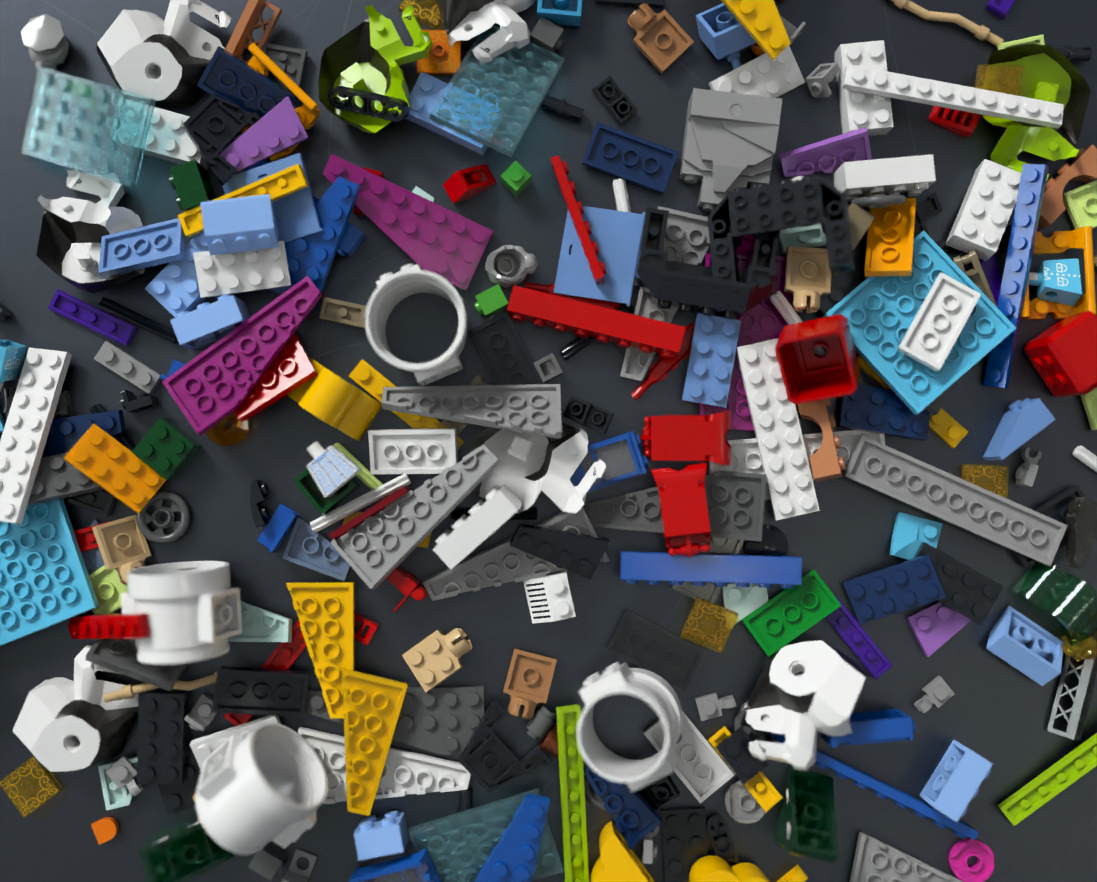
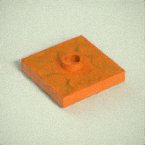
(441, 57)

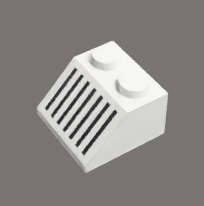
(549, 598)

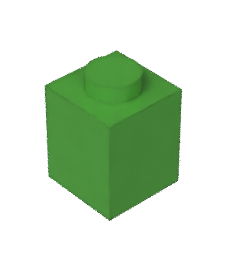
(516, 179)
(491, 301)

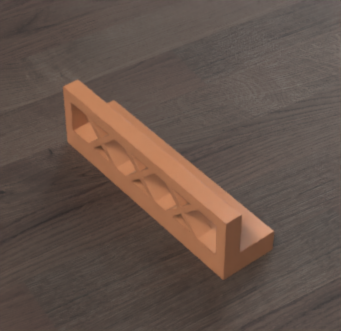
(247, 24)

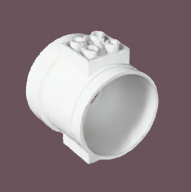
(393, 289)
(187, 610)
(654, 691)
(261, 789)

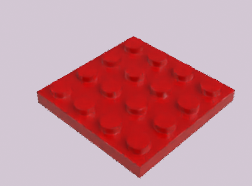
(285, 374)

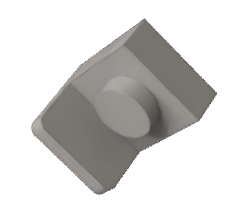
(820, 77)
(201, 714)

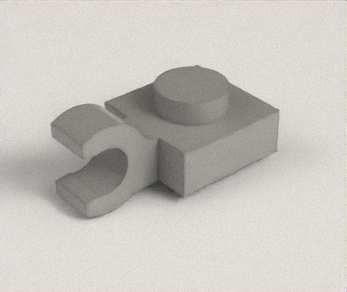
(1027, 471)
(936, 694)
(710, 706)
(123, 774)
(649, 849)

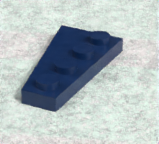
(68, 430)
(628, 809)

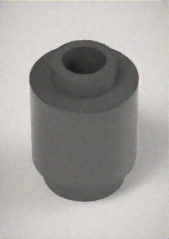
(541, 723)

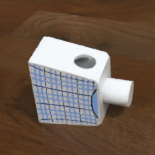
(330, 468)

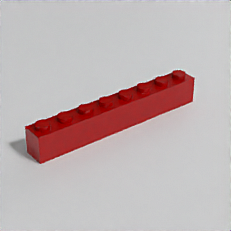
(596, 321)

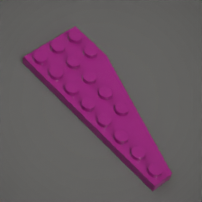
(424, 230)
(229, 369)

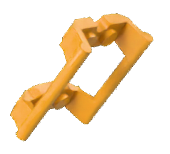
(307, 112)
(1057, 243)

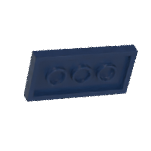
(241, 84)
(630, 158)
(882, 413)
(895, 589)

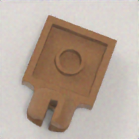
(658, 36)
(528, 681)

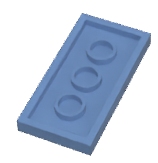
(142, 248)
(711, 360)

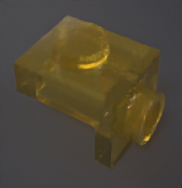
(1085, 649)

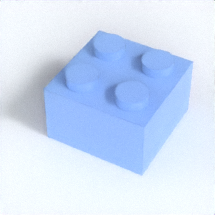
(381, 835)

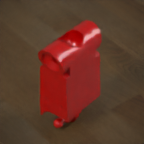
(688, 437)
(684, 509)

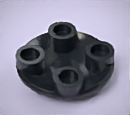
(773, 543)

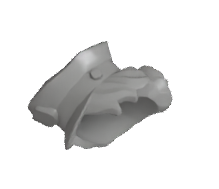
(45, 41)
(509, 265)

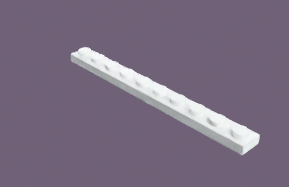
(952, 96)

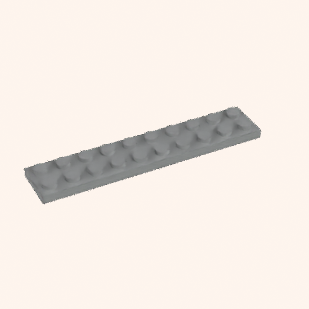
(955, 500)

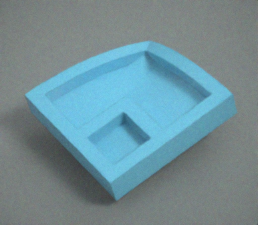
(909, 534)

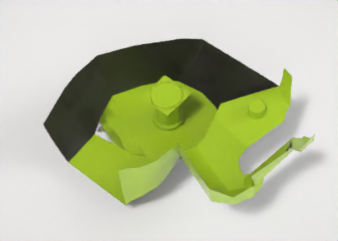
(370, 62)
(1046, 78)

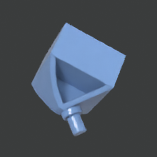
(723, 34)

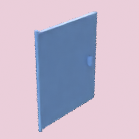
(294, 213)
(618, 244)

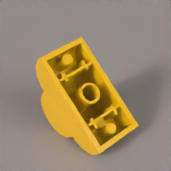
(337, 402)
(617, 860)
(716, 869)

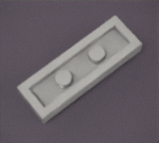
(128, 367)

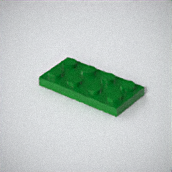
(791, 613)

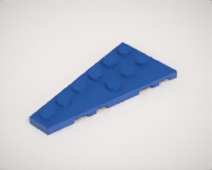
(315, 253)
(518, 848)

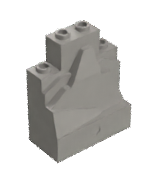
(728, 142)

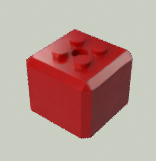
(1067, 355)
(816, 376)

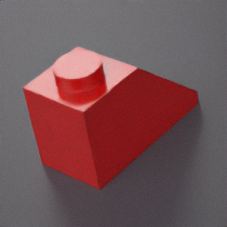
(468, 183)

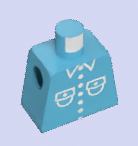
(1057, 281)
(10, 360)

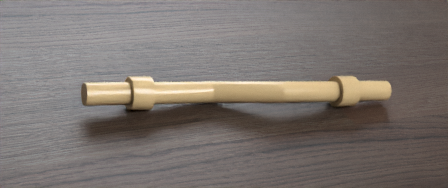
(981, 32)
(129, 691)

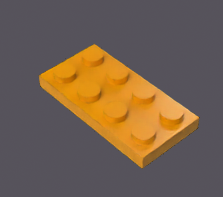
(891, 240)
(114, 468)

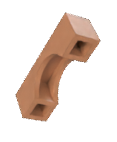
(1081, 169)
(825, 462)

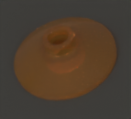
(228, 437)

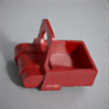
(407, 584)

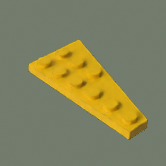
(762, 23)
(328, 629)
(370, 720)

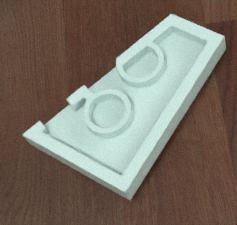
(262, 626)

